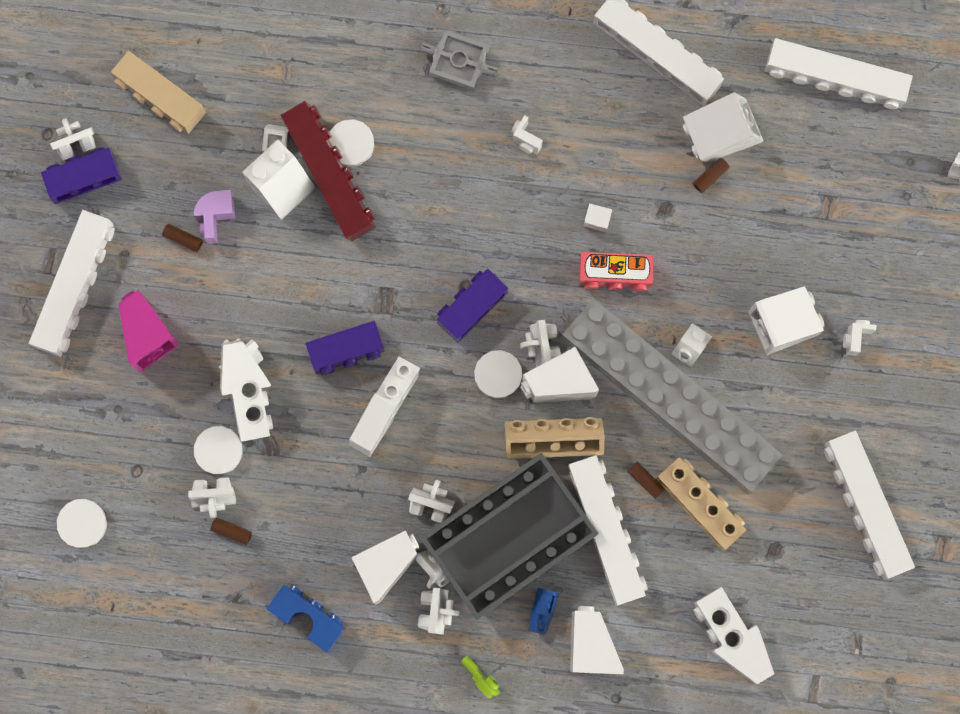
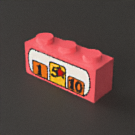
(616, 271)

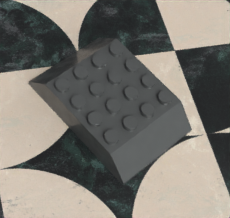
(509, 536)

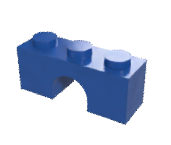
(325, 628)

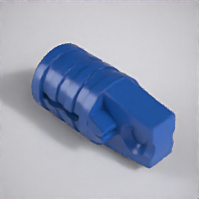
(542, 610)

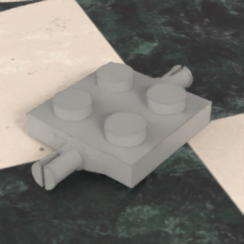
(459, 59)

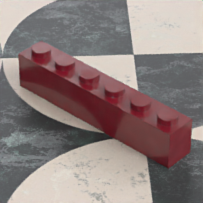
(328, 171)

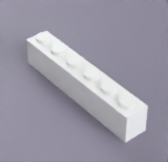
(658, 50)
(838, 74)
(72, 283)
(869, 505)
(612, 541)

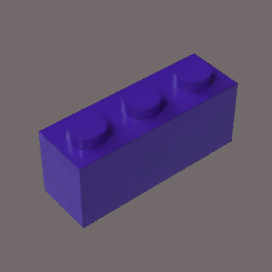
(81, 175)
(471, 305)
(345, 348)

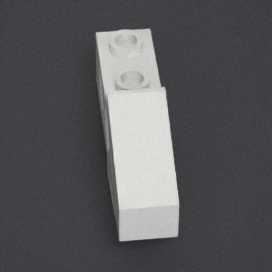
(236, 370)
(384, 406)
(749, 653)

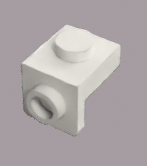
(527, 141)
(852, 340)
(691, 345)
(437, 576)

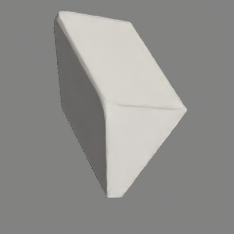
(275, 132)
(597, 217)

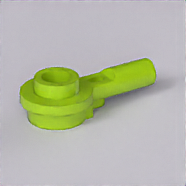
(486, 685)

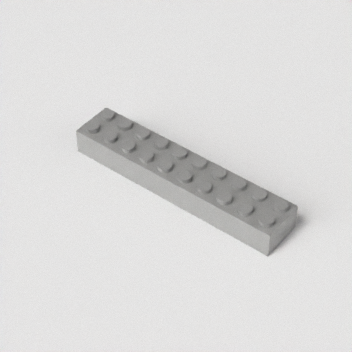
(671, 397)

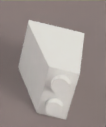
(722, 128)
(278, 179)
(786, 319)
(560, 380)
(385, 564)
(592, 645)

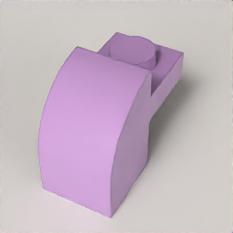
(213, 207)

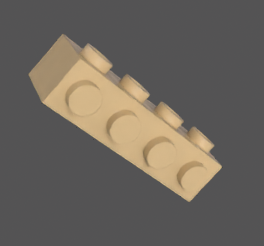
(157, 92)
(554, 437)
(701, 504)

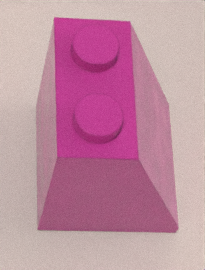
(144, 331)

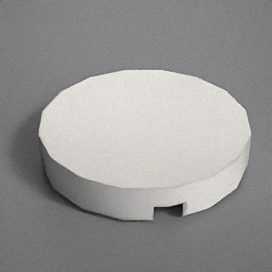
(353, 141)
(498, 374)
(218, 450)
(81, 523)

